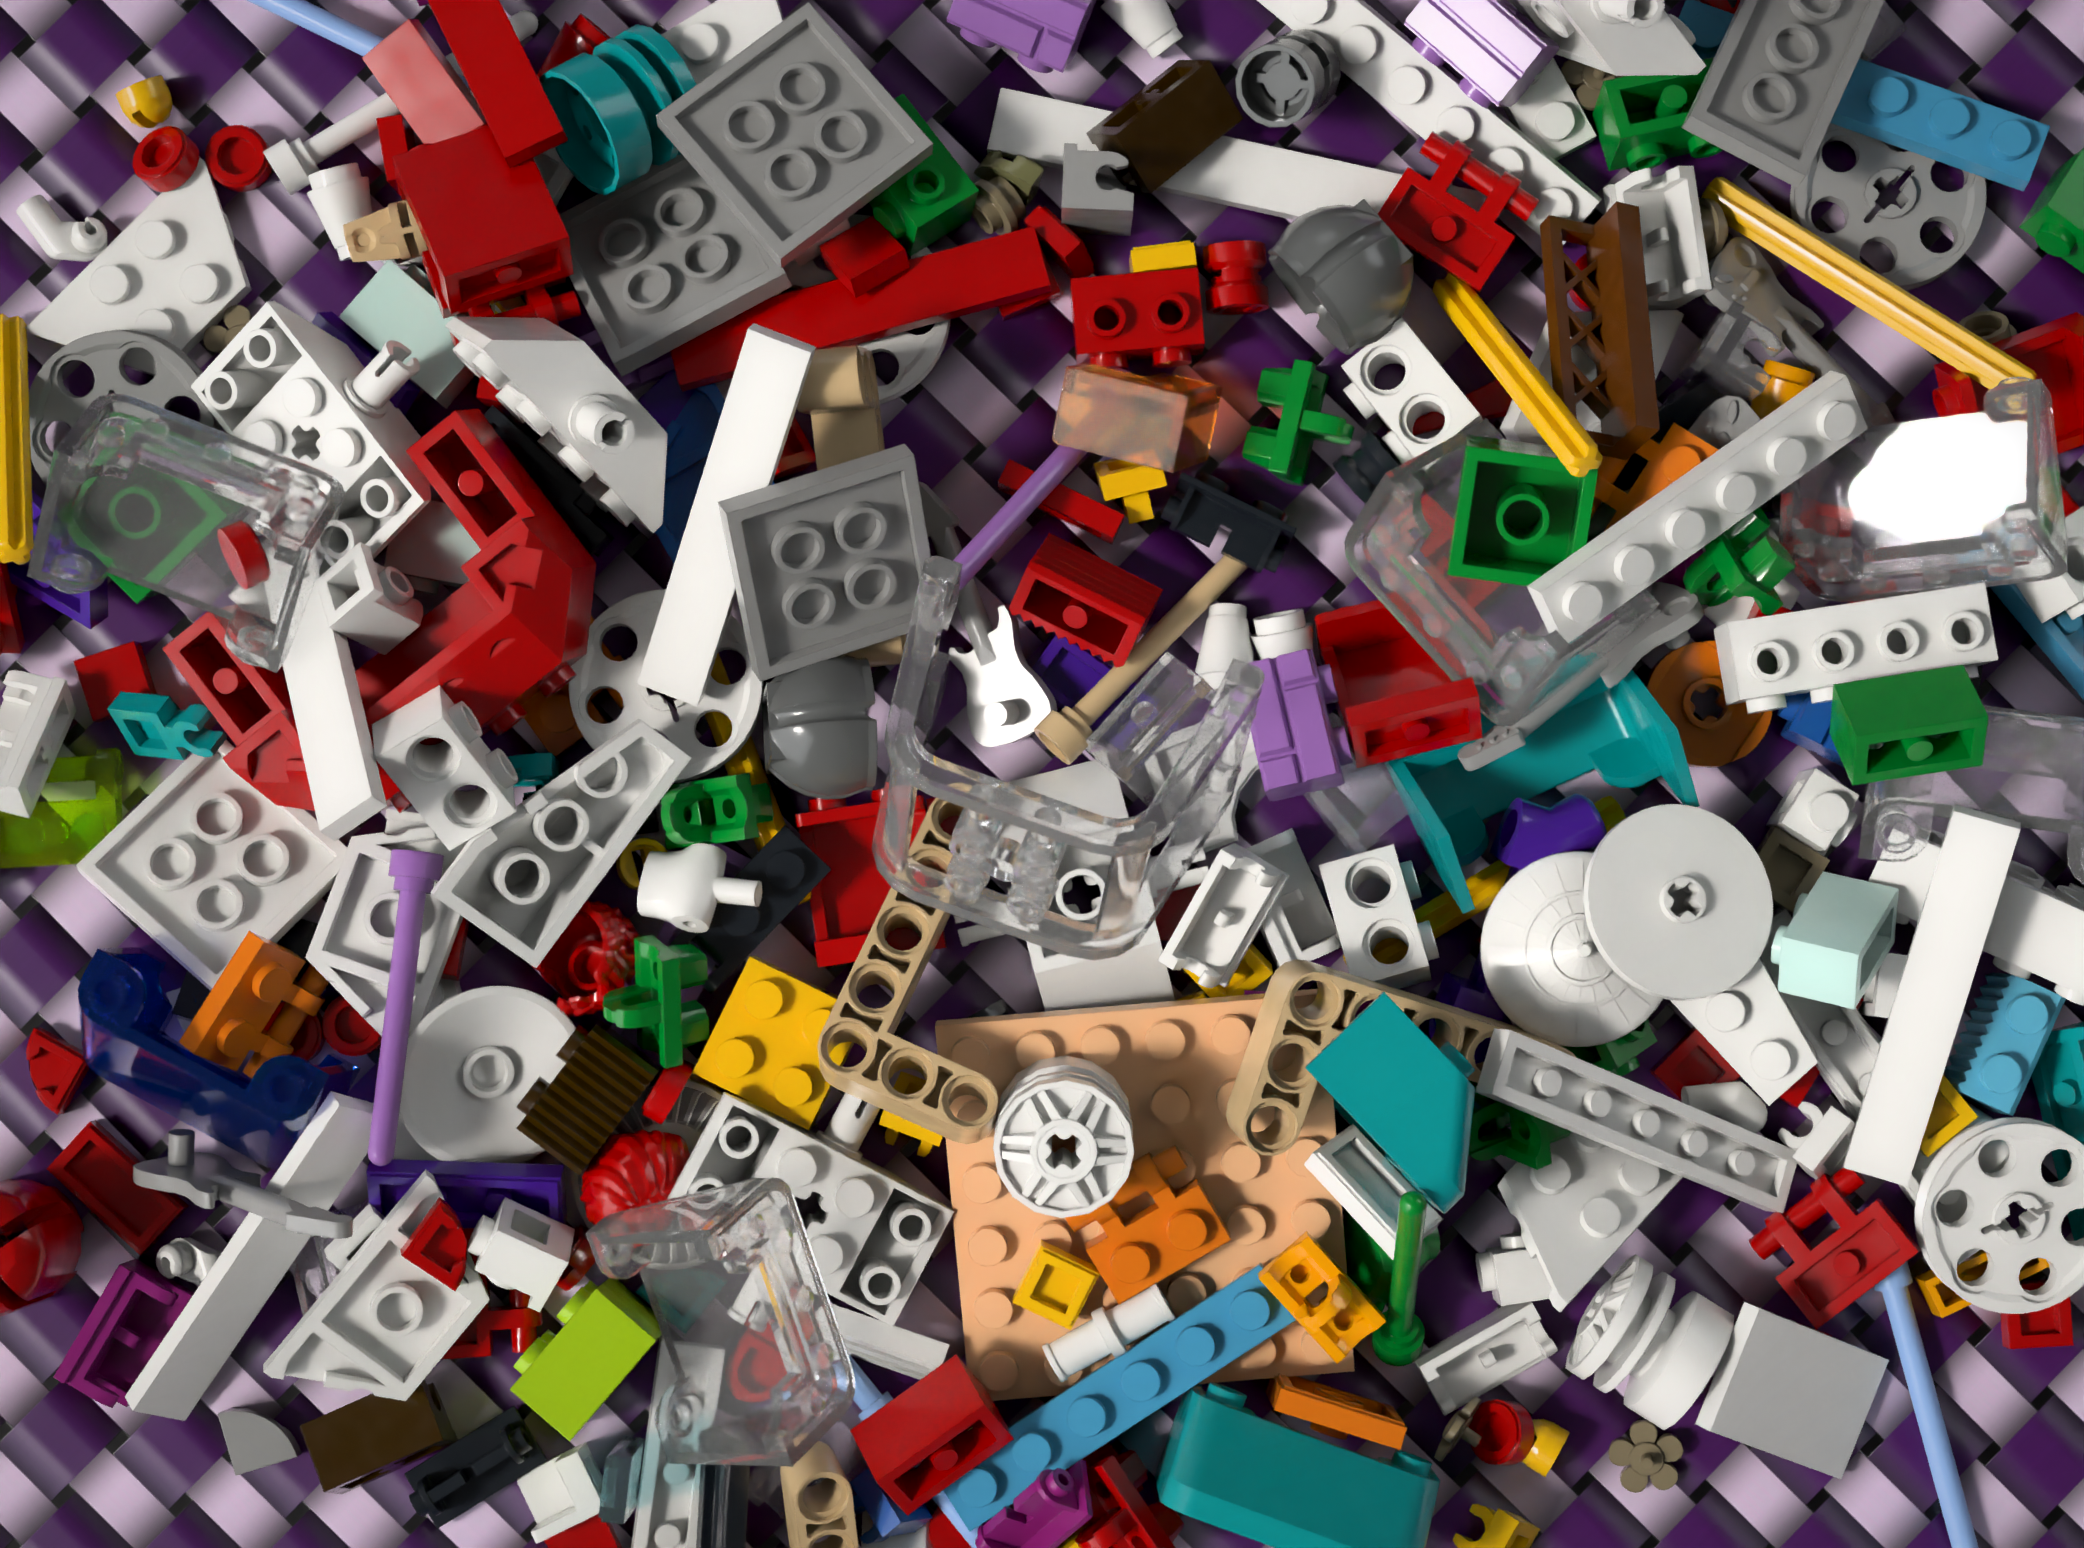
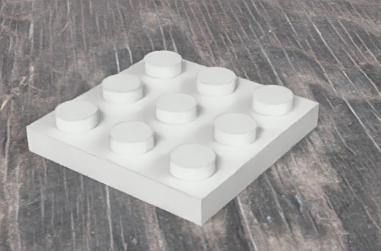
(211, 864)

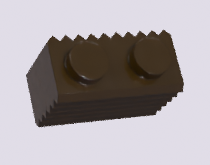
(587, 1096)

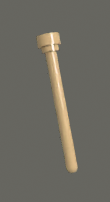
(1067, 731)

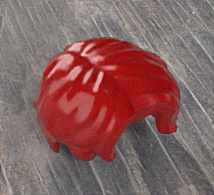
(591, 958)
(632, 1172)

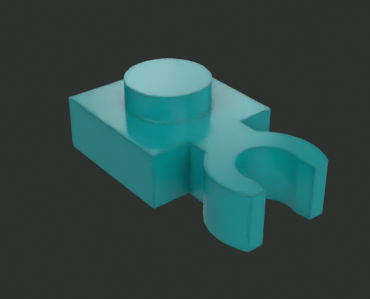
(161, 729)

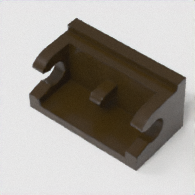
(1167, 123)
(376, 1437)

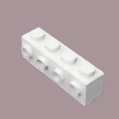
(1852, 642)

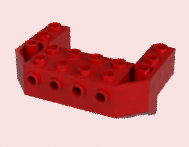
(485, 644)

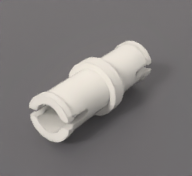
(1108, 1332)

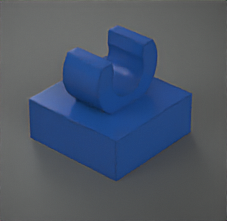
(885, 1513)

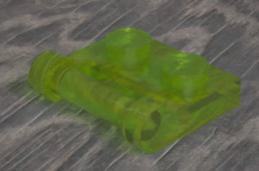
(66, 829)

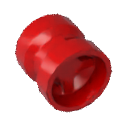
(1235, 280)

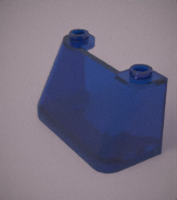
(126, 1044)

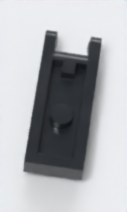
(787, 876)

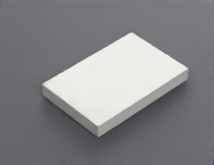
(1791, 1391)

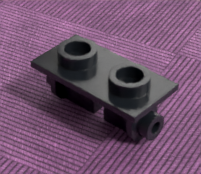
(1252, 526)
(474, 1467)

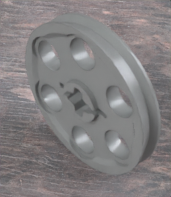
(1894, 226)
(106, 355)

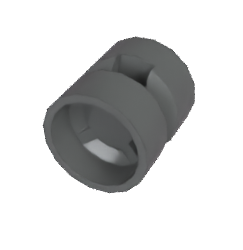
(1274, 84)

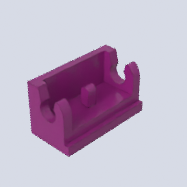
(122, 1332)

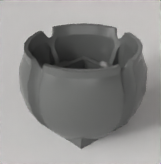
(1346, 271)
(820, 728)

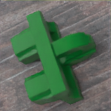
(1301, 397)
(1741, 569)
(714, 810)
(655, 1000)
(1526, 1140)

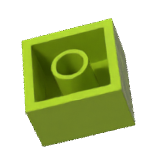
(582, 1365)

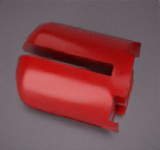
(44, 1255)

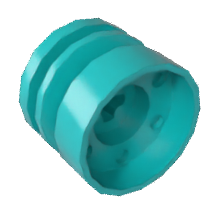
(611, 107)

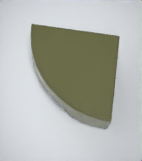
(1021, 173)

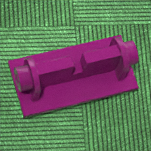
(1042, 1512)

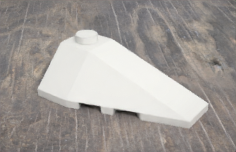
(545, 860)

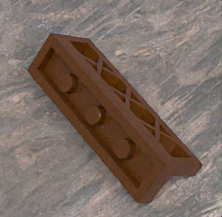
(1619, 326)

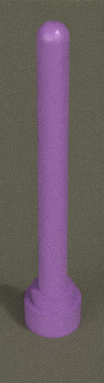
(1017, 509)
(414, 879)

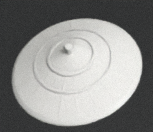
(1546, 963)
(472, 1069)

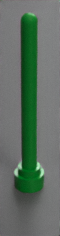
(1402, 1336)

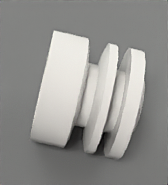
(1066, 1100)
(1661, 1348)

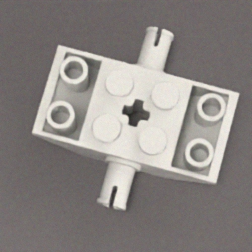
(1617, 35)
(317, 404)
(575, 406)
(1074, 981)
(870, 1223)

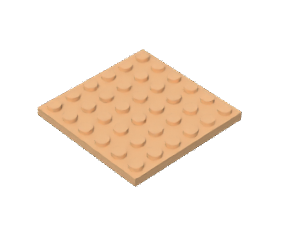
(1178, 1077)

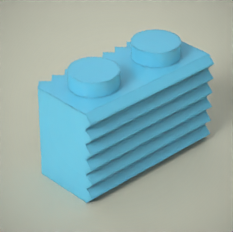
(2003, 1042)

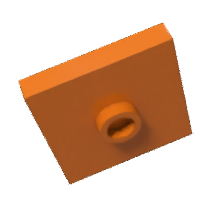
(1336, 1411)

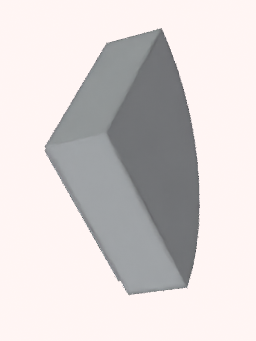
(255, 1440)

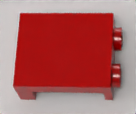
(482, 221)
(2056, 357)
(1391, 689)
(854, 890)

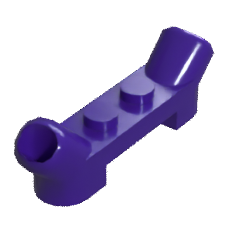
(1523, 837)

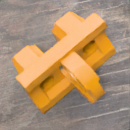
(1342, 1315)

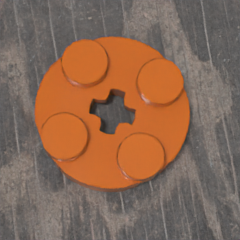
(1713, 739)

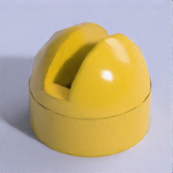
(146, 102)
(625, 863)
(1546, 1446)

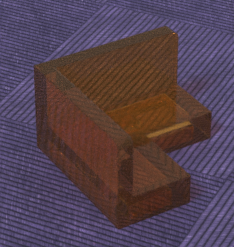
(1137, 418)

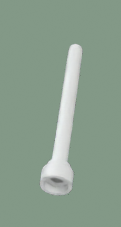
(298, 160)

